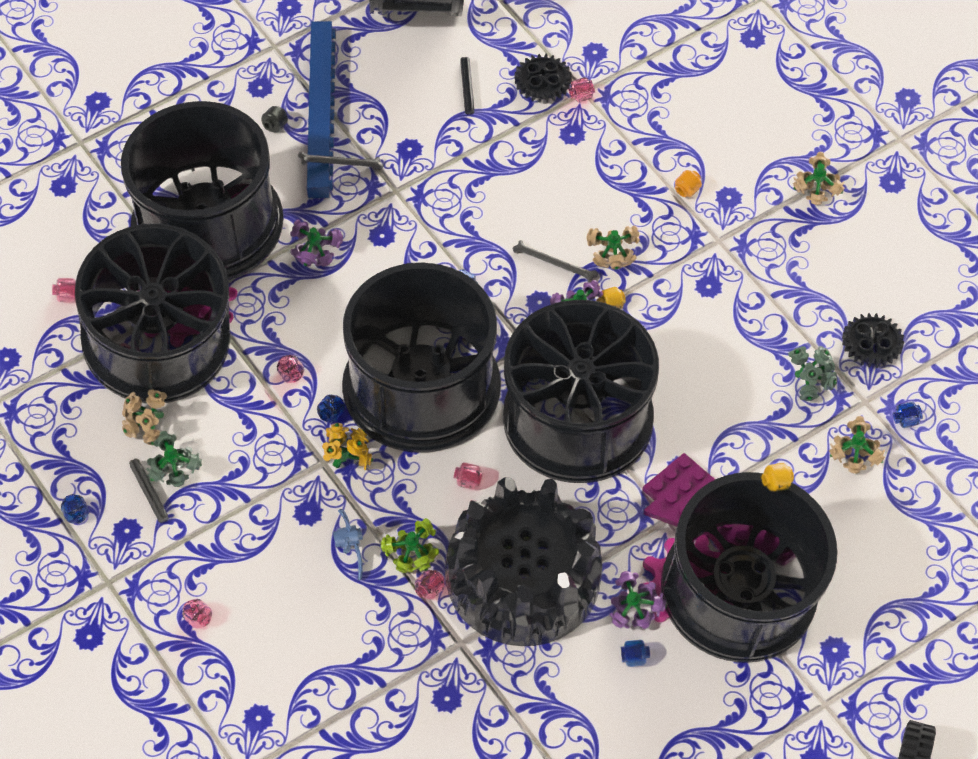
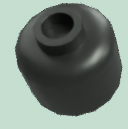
(274, 119)

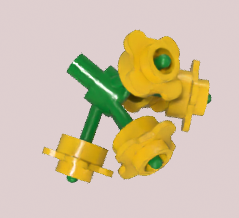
(355, 446)

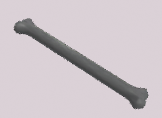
(340, 160)
(520, 247)

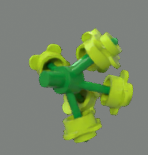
(410, 542)

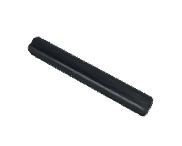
(467, 85)

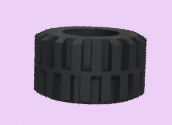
(917, 741)

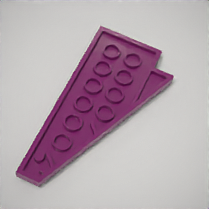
(677, 485)

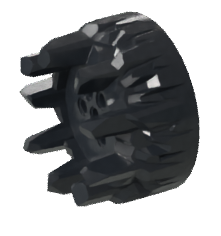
(496, 597)

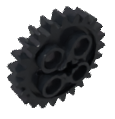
(543, 78)
(858, 336)

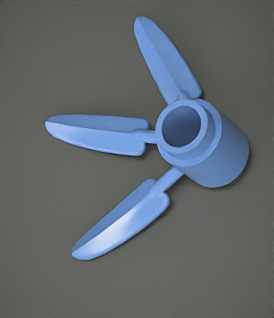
(348, 537)

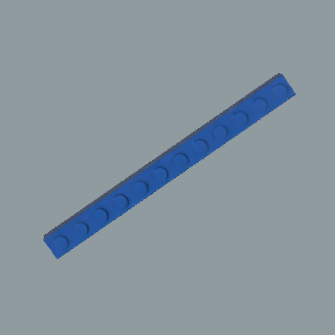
(320, 109)

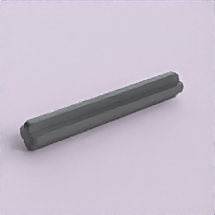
(148, 490)

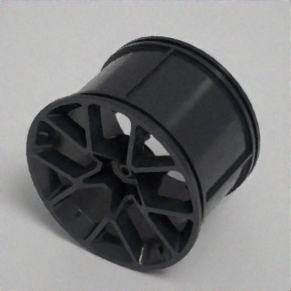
(209, 136)
(418, 401)

